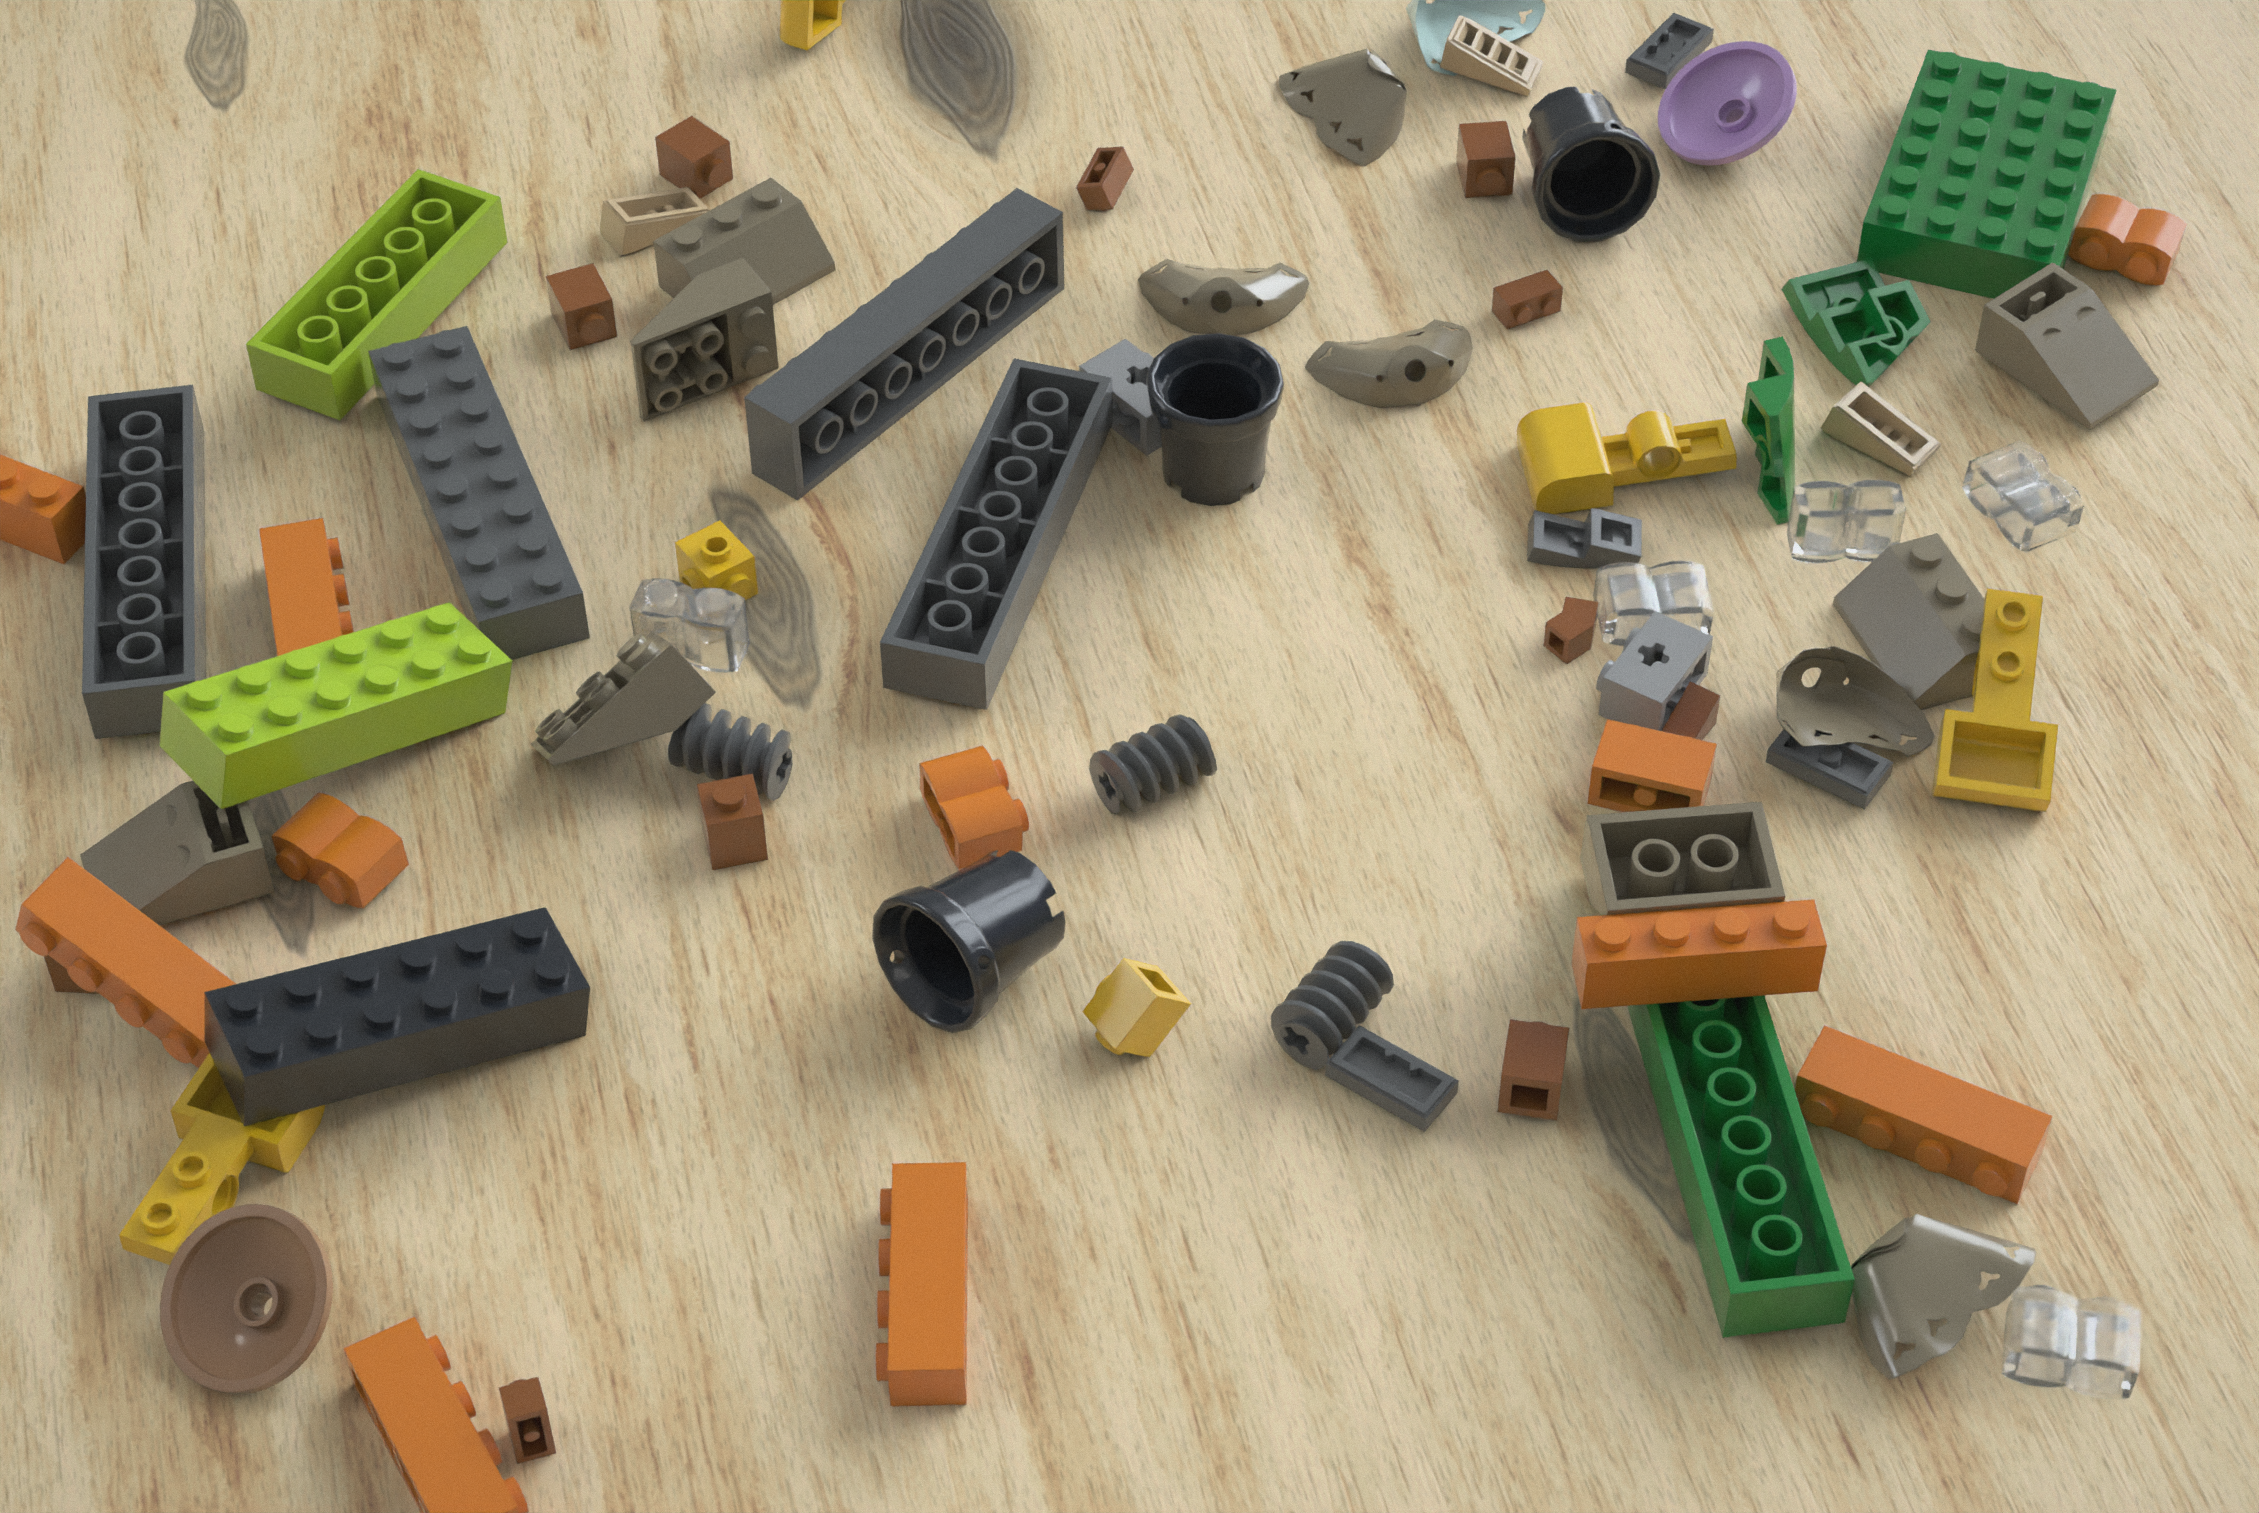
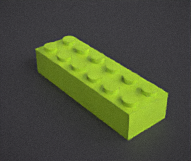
(377, 292)
(334, 704)

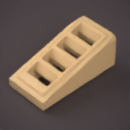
(1478, 54)
(640, 219)
(1867, 421)

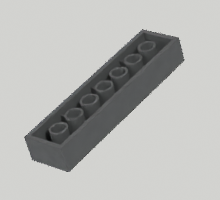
(904, 343)
(478, 494)
(997, 535)
(142, 556)

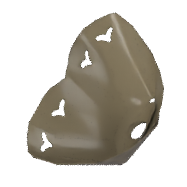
(1351, 91)
(1178, 281)
(1354, 368)
(1851, 711)
(1926, 1274)

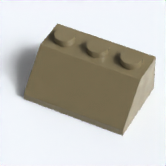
(760, 225)
(1917, 619)
(1680, 859)

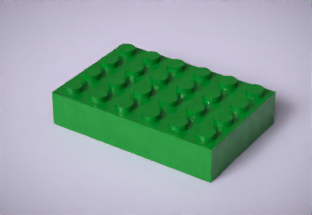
(1985, 175)

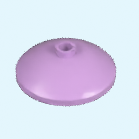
(1727, 103)

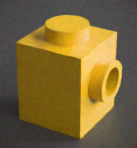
(716, 560)
(1135, 1008)

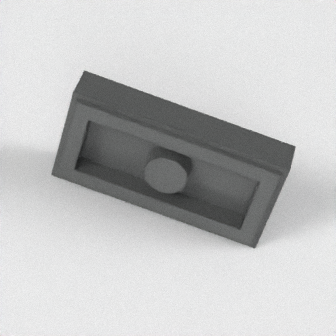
(1838, 769)

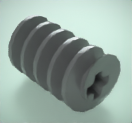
(732, 752)
(1151, 760)
(1330, 1002)

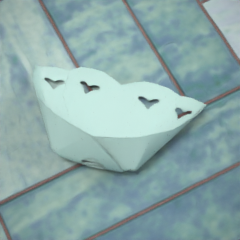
(1435, 21)

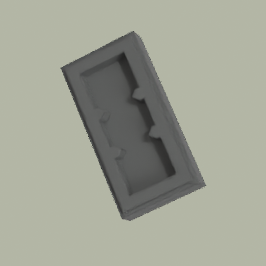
(1669, 50)
(1391, 1078)

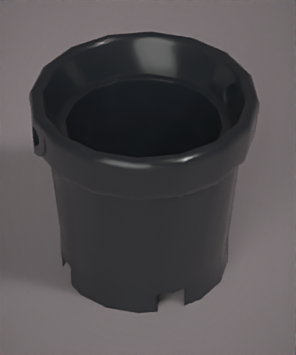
(1588, 167)
(1214, 414)
(966, 938)

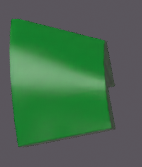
(1857, 317)
(1771, 424)

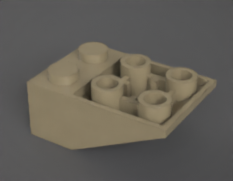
(705, 340)
(2064, 346)
(635, 700)
(183, 857)

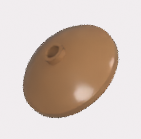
(219, 1293)

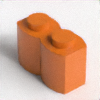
(2127, 239)
(972, 805)
(339, 851)

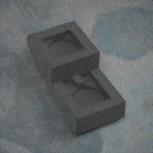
(1571, 543)

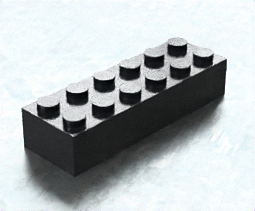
(394, 1015)

